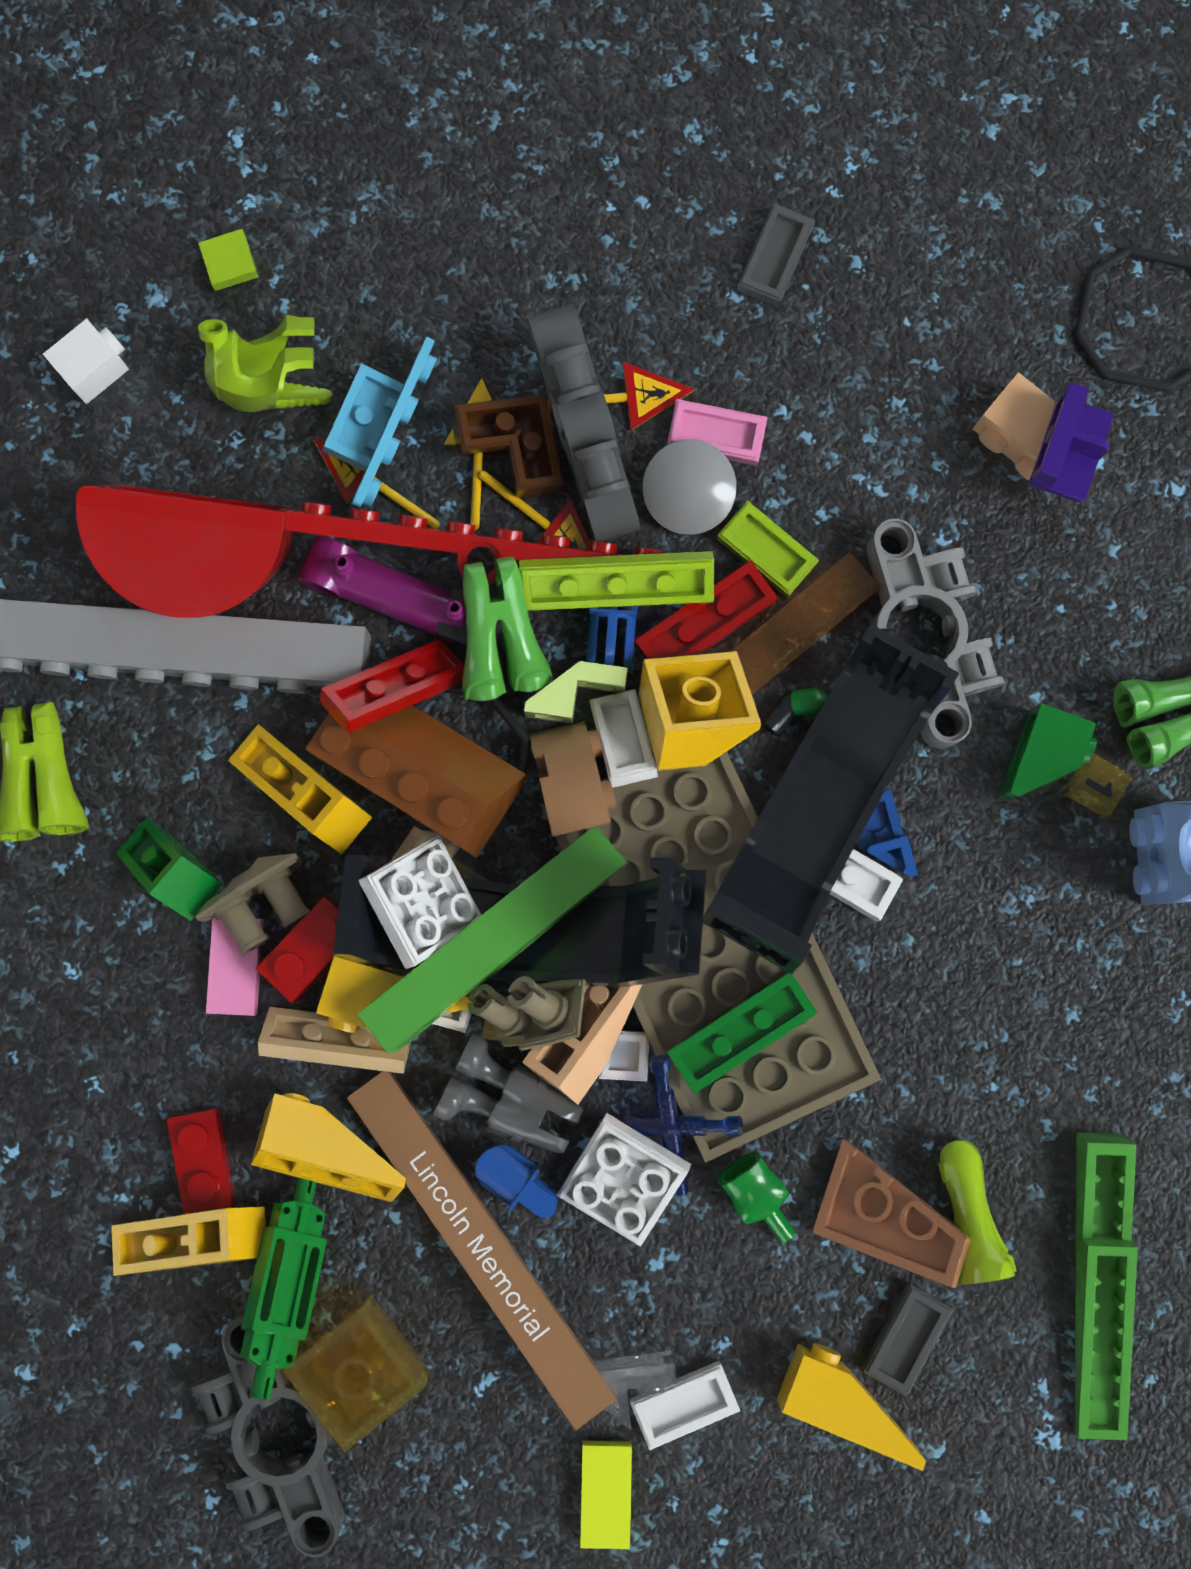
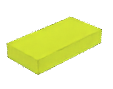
(606, 1494)

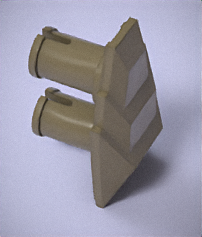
(266, 876)
(531, 1015)

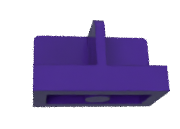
(1071, 446)

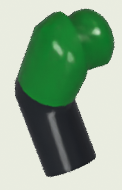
(793, 703)

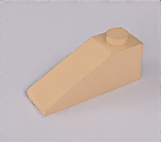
(577, 1062)

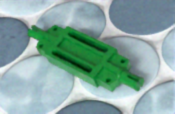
(283, 1287)

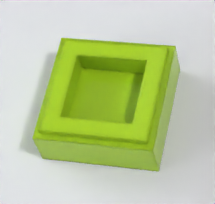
(228, 259)

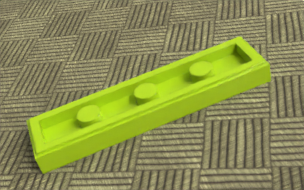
(618, 580)

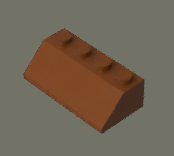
(425, 773)

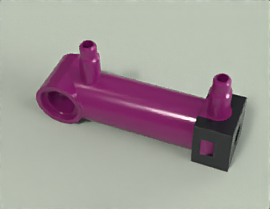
(347, 574)

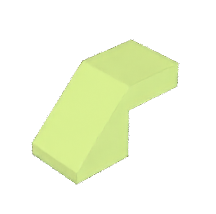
(558, 699)

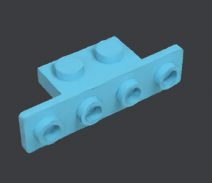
(370, 418)

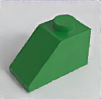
(1048, 749)
(168, 869)

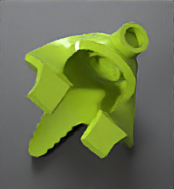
(254, 372)

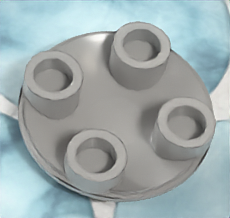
(689, 487)

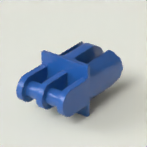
(612, 618)
(515, 1180)

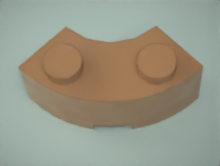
(571, 778)

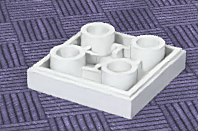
(420, 900)
(624, 1179)

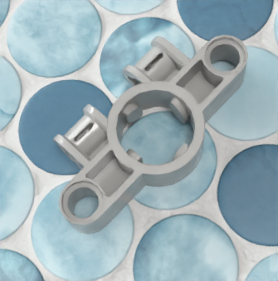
(939, 584)

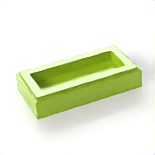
(772, 551)

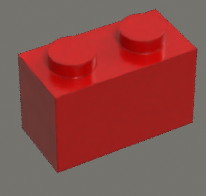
(304, 953)

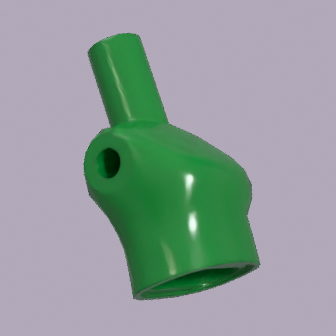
(757, 1194)

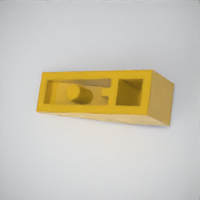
(300, 789)
(355, 986)
(317, 1147)
(187, 1240)
(830, 1397)

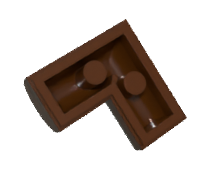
(521, 427)

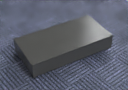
(775, 255)
(907, 1339)

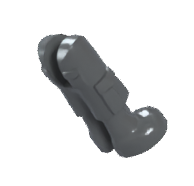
(519, 1109)

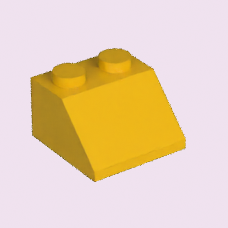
(695, 707)

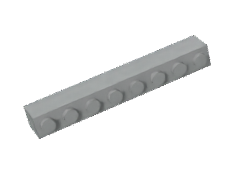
(190, 648)

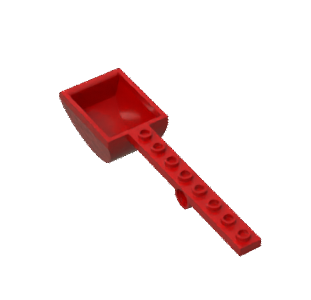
(211, 553)

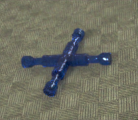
(672, 1126)

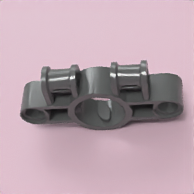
(583, 423)
(269, 1486)

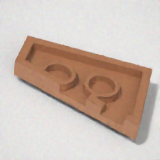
(887, 1220)

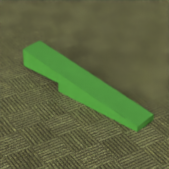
(491, 941)
(1104, 1284)

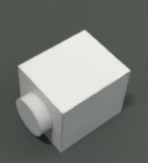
(87, 360)

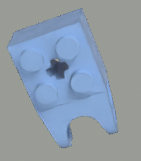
(1163, 852)

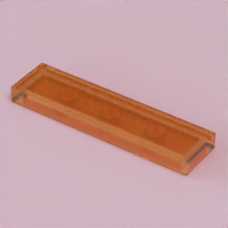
(804, 621)

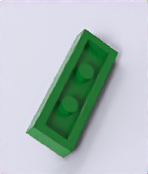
(742, 1032)

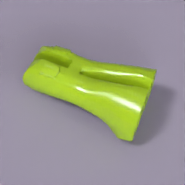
(57, 803)
(964, 1178)

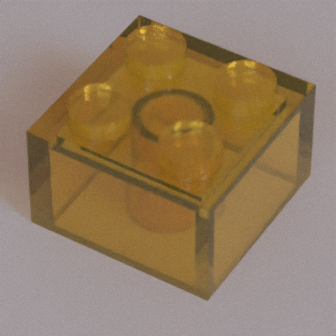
(357, 1373)

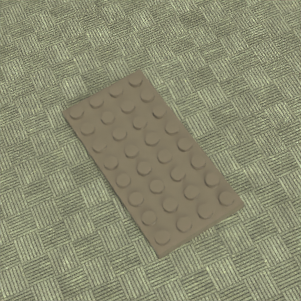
(701, 823)

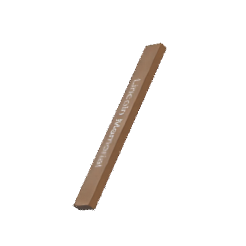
(483, 1250)

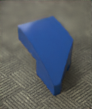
(884, 837)

